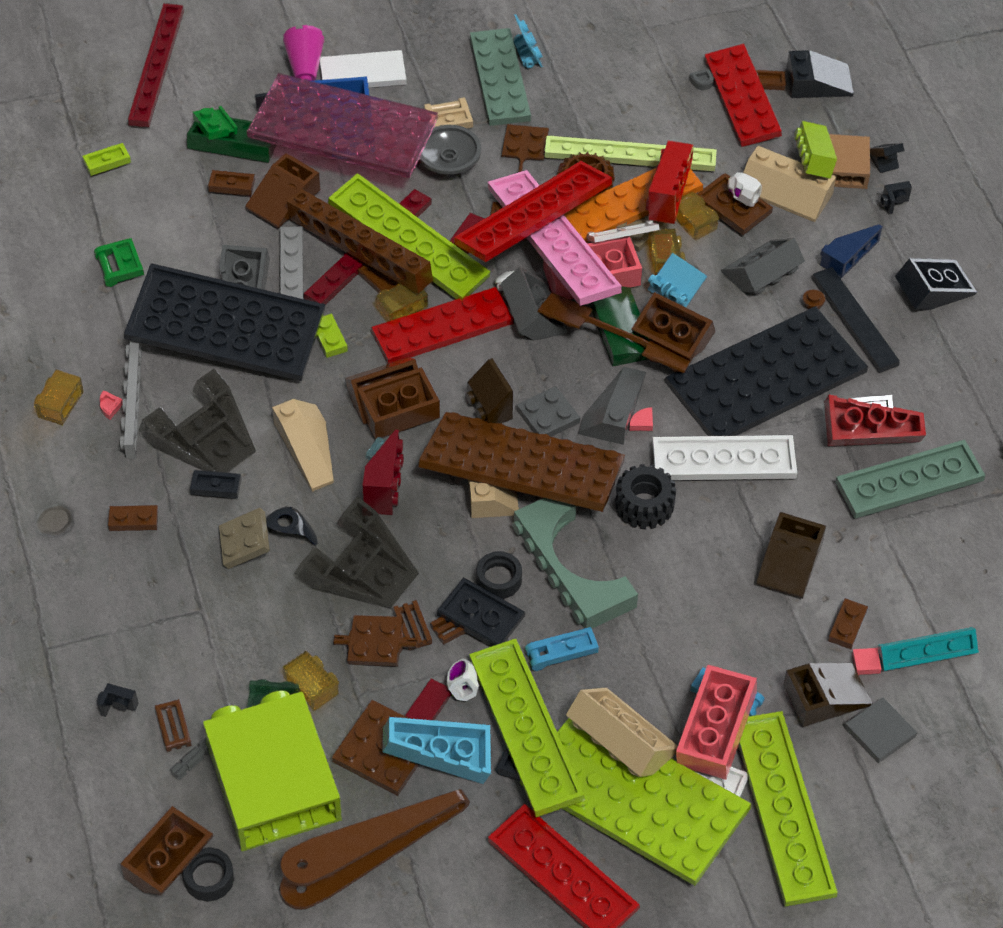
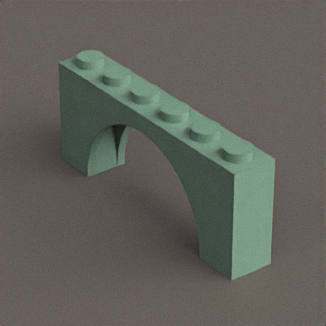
(589, 600)

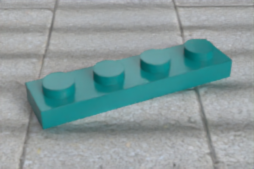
(928, 648)

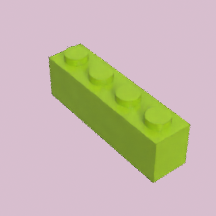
(815, 149)

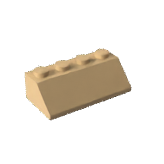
(788, 185)
(621, 731)

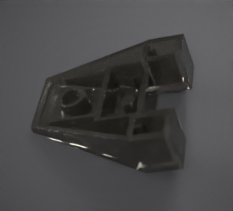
(210, 437)
(369, 568)

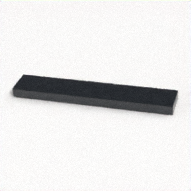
(856, 320)

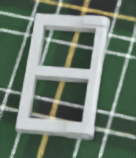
(622, 232)

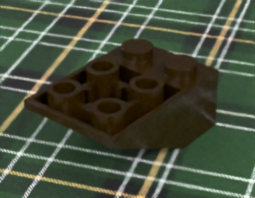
(791, 555)
(825, 691)

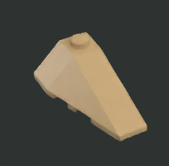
(491, 500)

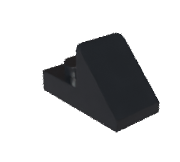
(886, 156)

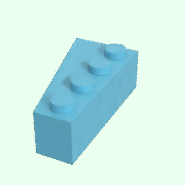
(442, 745)

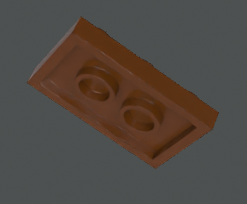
(731, 210)

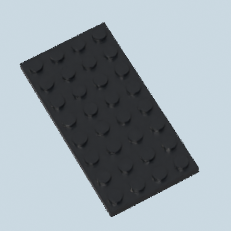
(225, 321)
(766, 374)

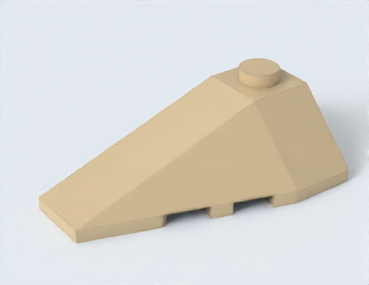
(306, 439)

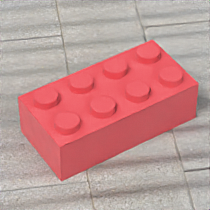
(616, 255)
(716, 721)

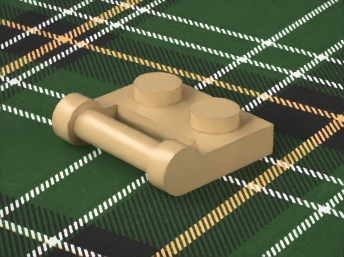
(452, 113)

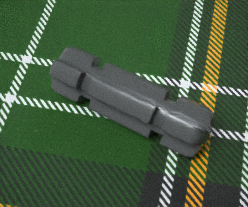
(190, 760)

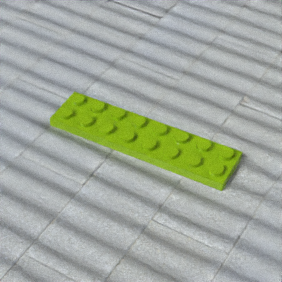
(450, 266)
(527, 728)
(785, 811)

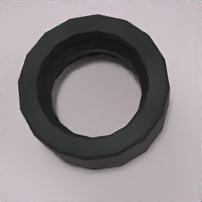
(499, 559)
(214, 892)

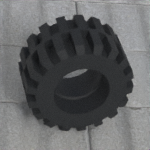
(645, 511)

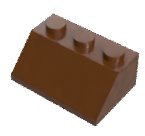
(674, 326)
(375, 375)
(399, 403)
(164, 852)

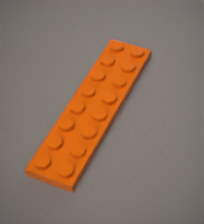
(619, 204)

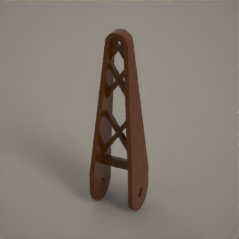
(355, 850)

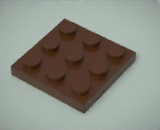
(364, 755)

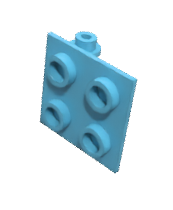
(525, 46)
(677, 280)

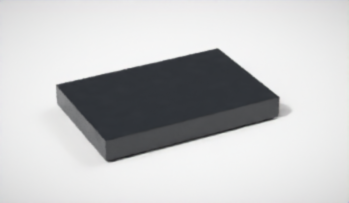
(480, 613)

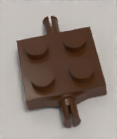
(375, 640)

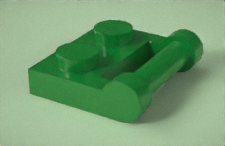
(126, 260)

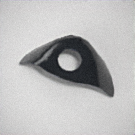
(298, 526)

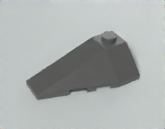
(245, 265)
(614, 408)

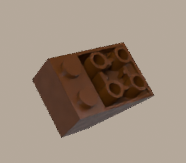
(280, 184)

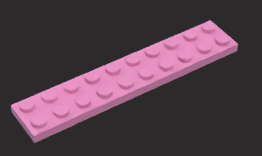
(561, 246)

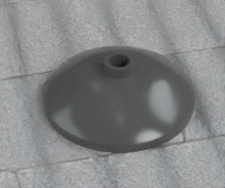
(451, 150)

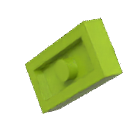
(106, 159)
(331, 337)

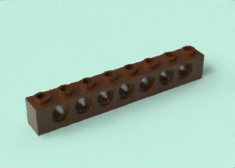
(360, 241)

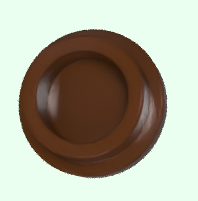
(813, 298)

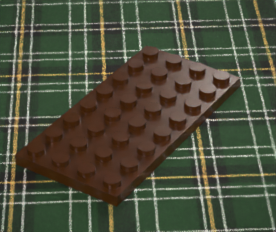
(523, 461)

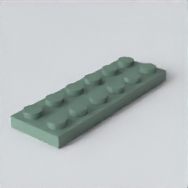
(500, 77)
(910, 478)

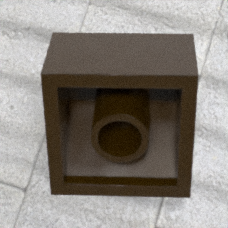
(490, 394)

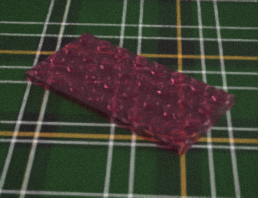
(343, 125)

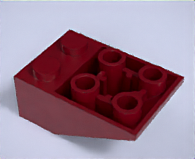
(383, 476)

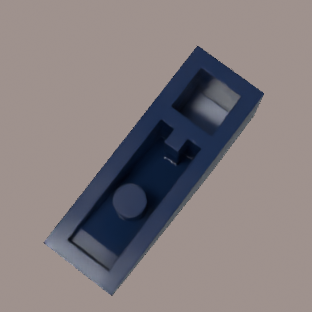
(849, 249)

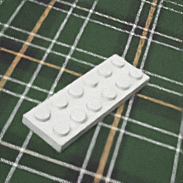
(726, 457)

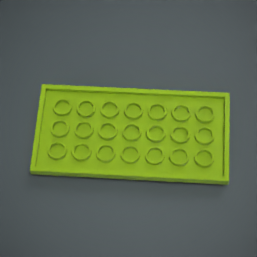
(664, 816)

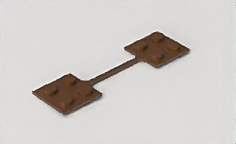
(524, 144)
(575, 315)

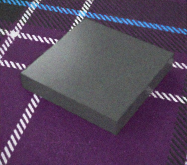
(880, 730)

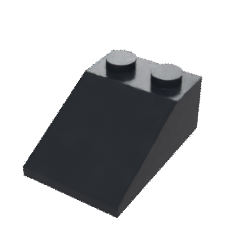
(817, 76)
(934, 282)

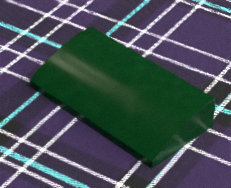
(232, 145)
(621, 313)

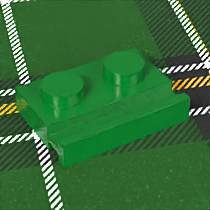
(214, 122)

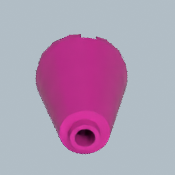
(304, 50)

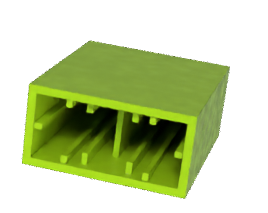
(272, 769)

